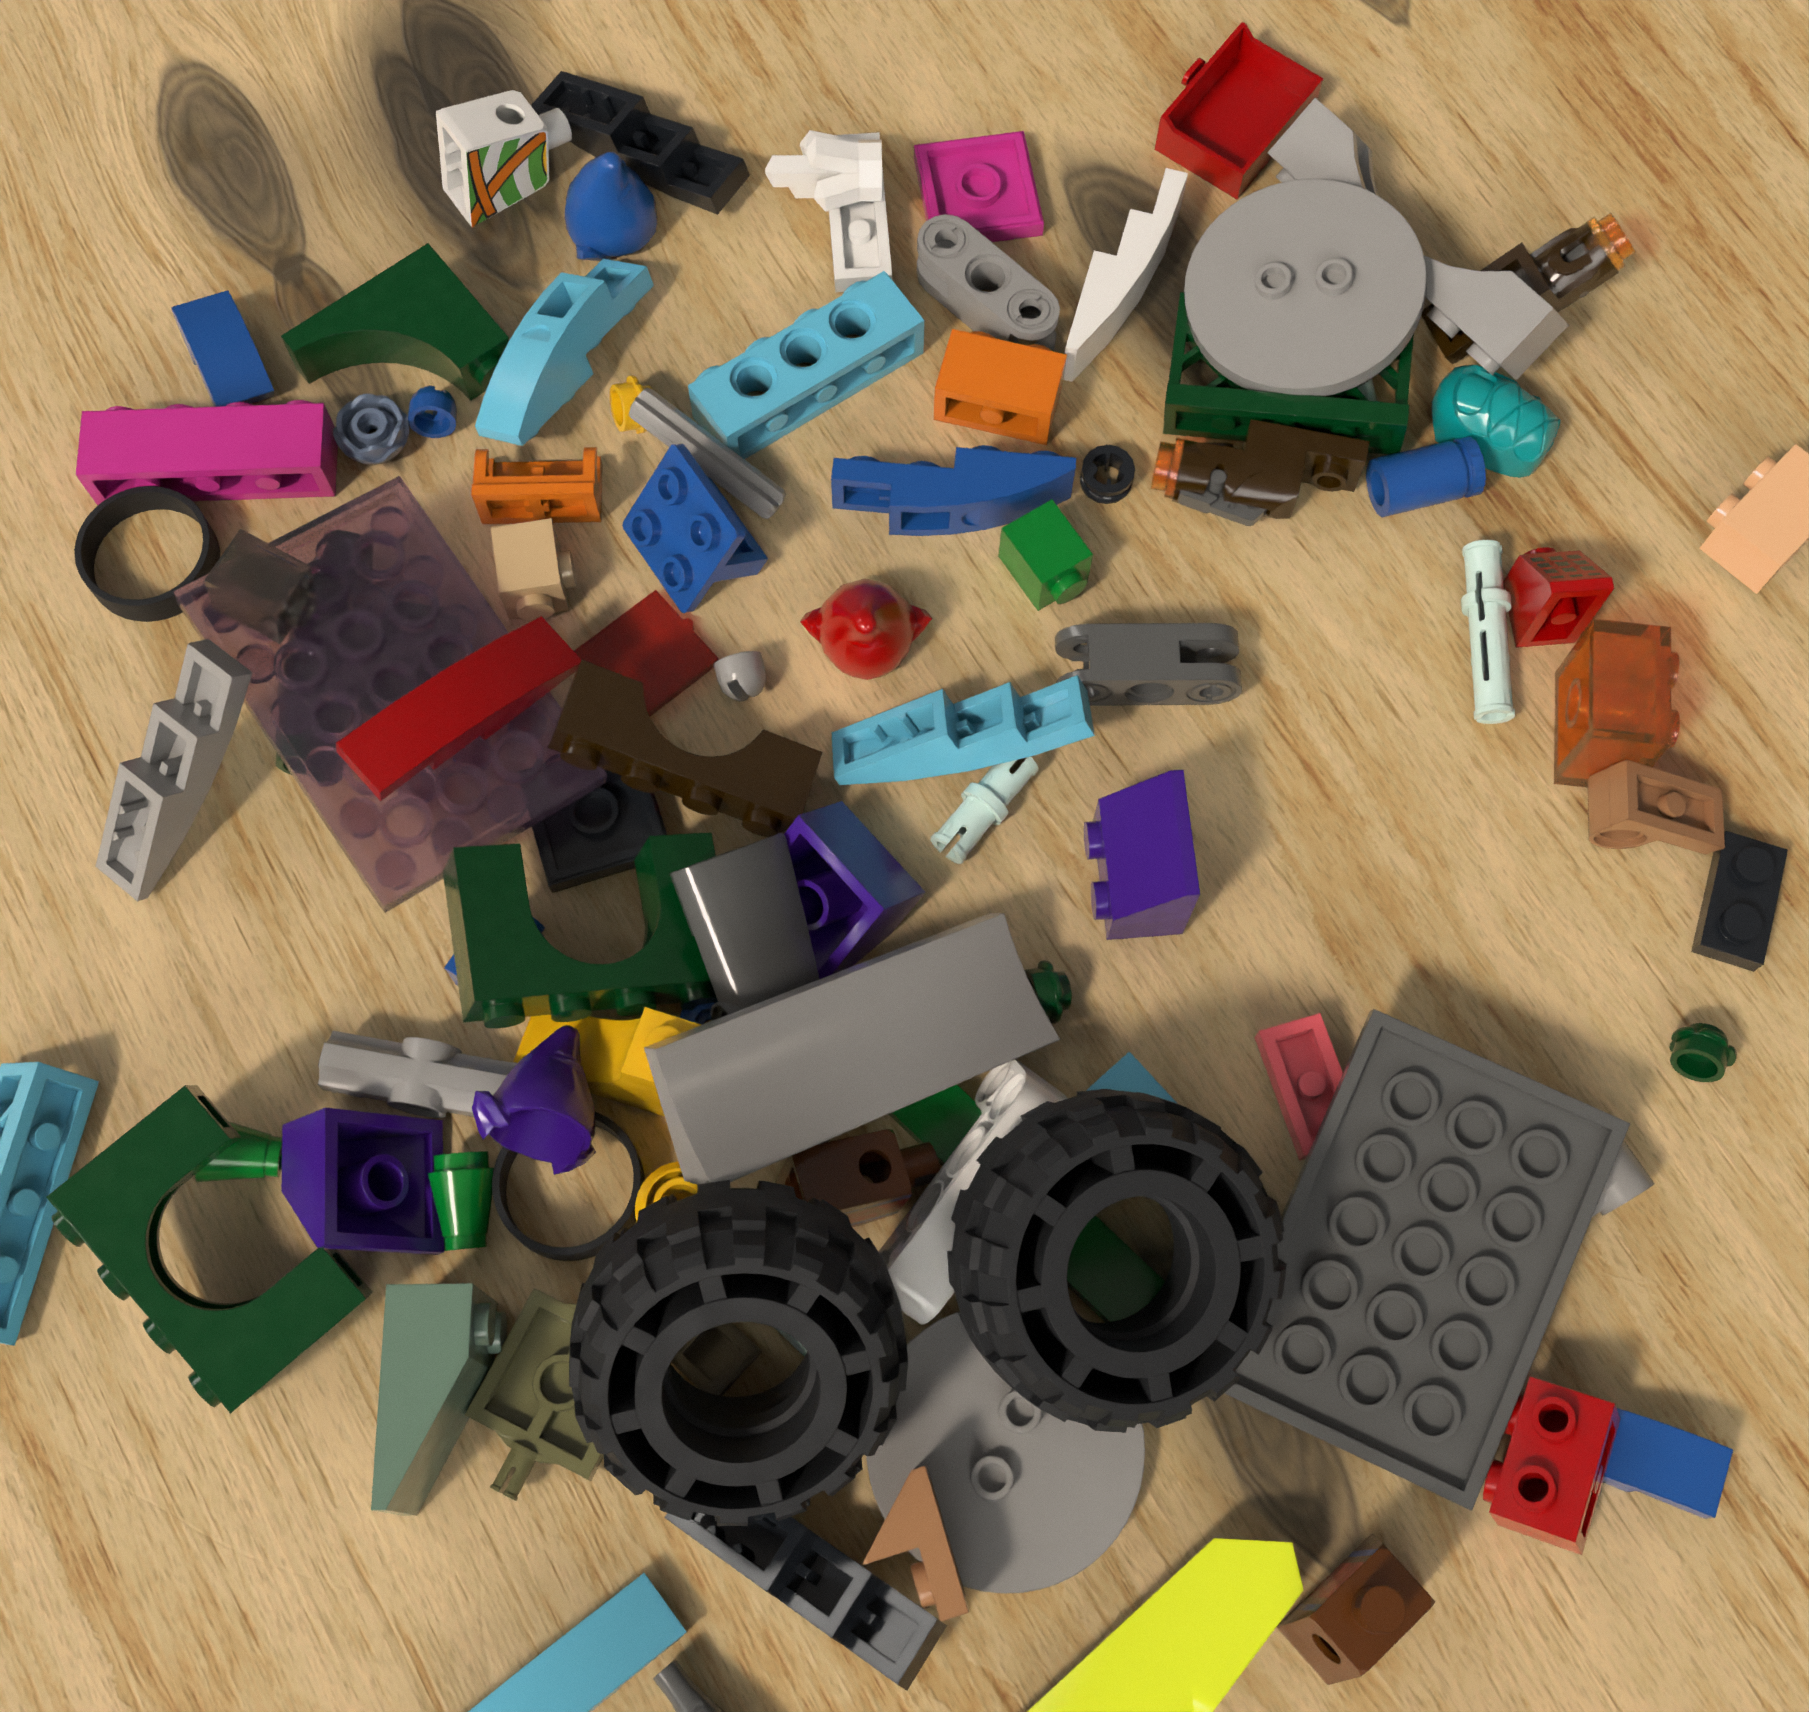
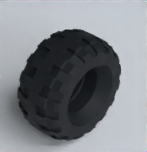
(1036, 1199)
(720, 1263)

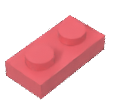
(1302, 1075)

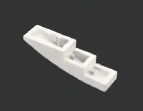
(1119, 281)

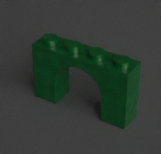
(515, 973)
(118, 1213)

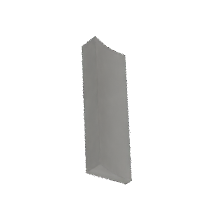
(845, 1050)

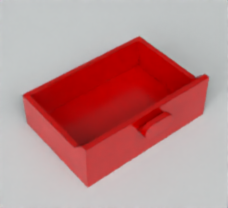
(1235, 111)

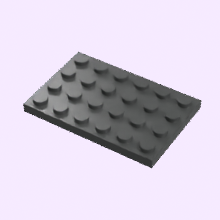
(1426, 1255)

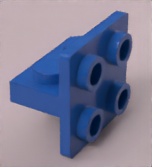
(690, 531)

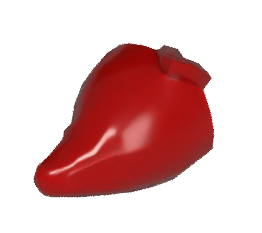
(866, 628)

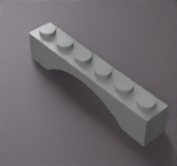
(1491, 307)

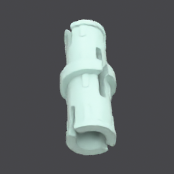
(982, 807)

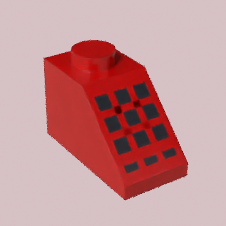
(1554, 596)

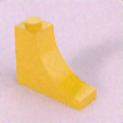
(614, 1053)

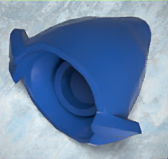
(609, 209)

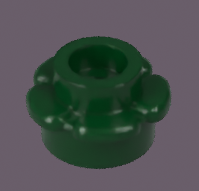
(1051, 989)
(1701, 1052)

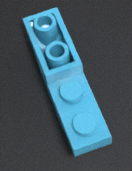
(550, 346)

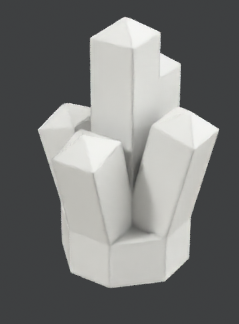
(830, 170)

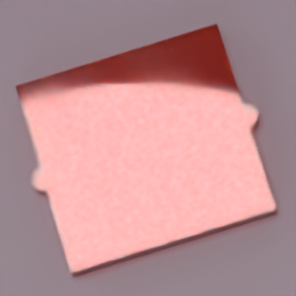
(653, 648)

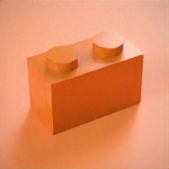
(999, 386)

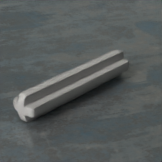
(711, 454)

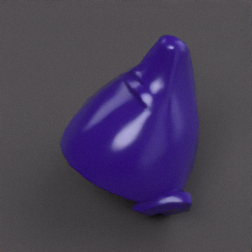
(543, 1105)

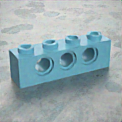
(794, 394)

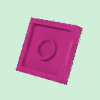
(983, 183)

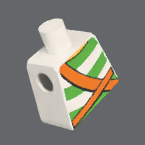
(496, 152)

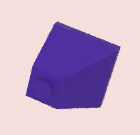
(363, 1180)

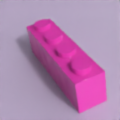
(210, 451)

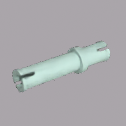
(1486, 611)

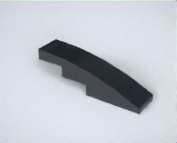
(656, 148)
(825, 1589)

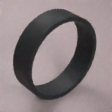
(111, 513)
(499, 1183)

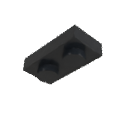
(1740, 902)

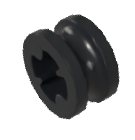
(1107, 456)

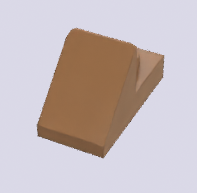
(918, 1523)

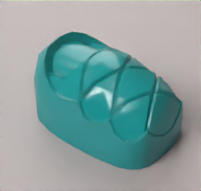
(1500, 415)

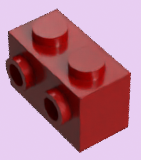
(1552, 1464)

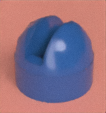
(444, 412)

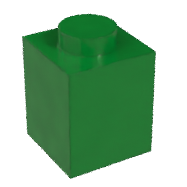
(1045, 556)

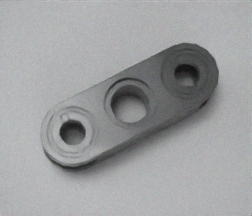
(1153, 662)

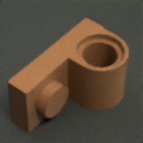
(1644, 805)

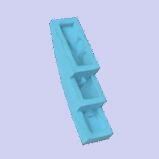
(947, 738)
(593, 1656)

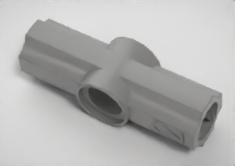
(411, 1076)

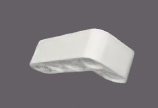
(920, 1243)

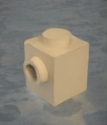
(532, 569)

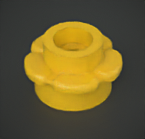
(621, 399)

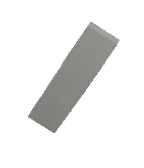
(165, 787)

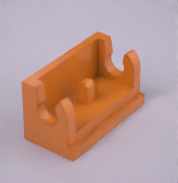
(538, 489)

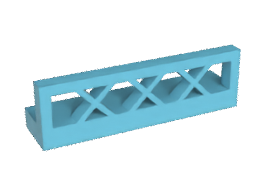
(39, 1137)

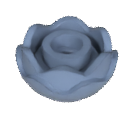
(370, 413)

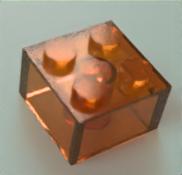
(1614, 700)

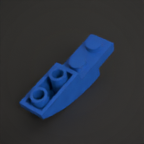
(976, 495)

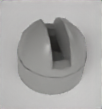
(741, 675)

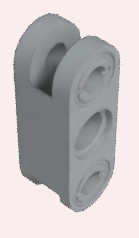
(961, 262)

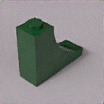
(404, 316)

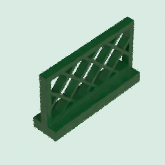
(1226, 412)

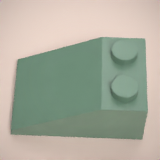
(432, 1365)

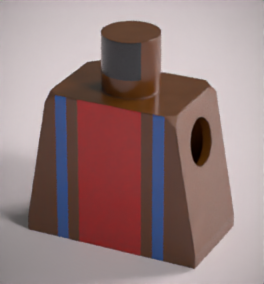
(836, 1170)
(1358, 1611)

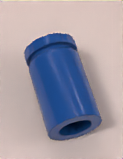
(1425, 476)

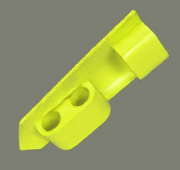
(1188, 1636)

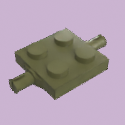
(530, 1397)

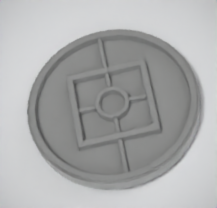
(1305, 288)
(1013, 1484)

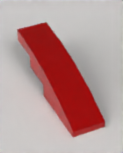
(458, 706)

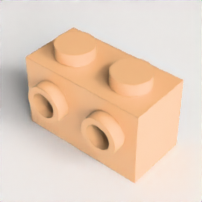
(1765, 526)

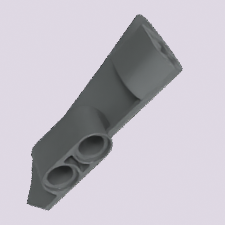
(748, 923)

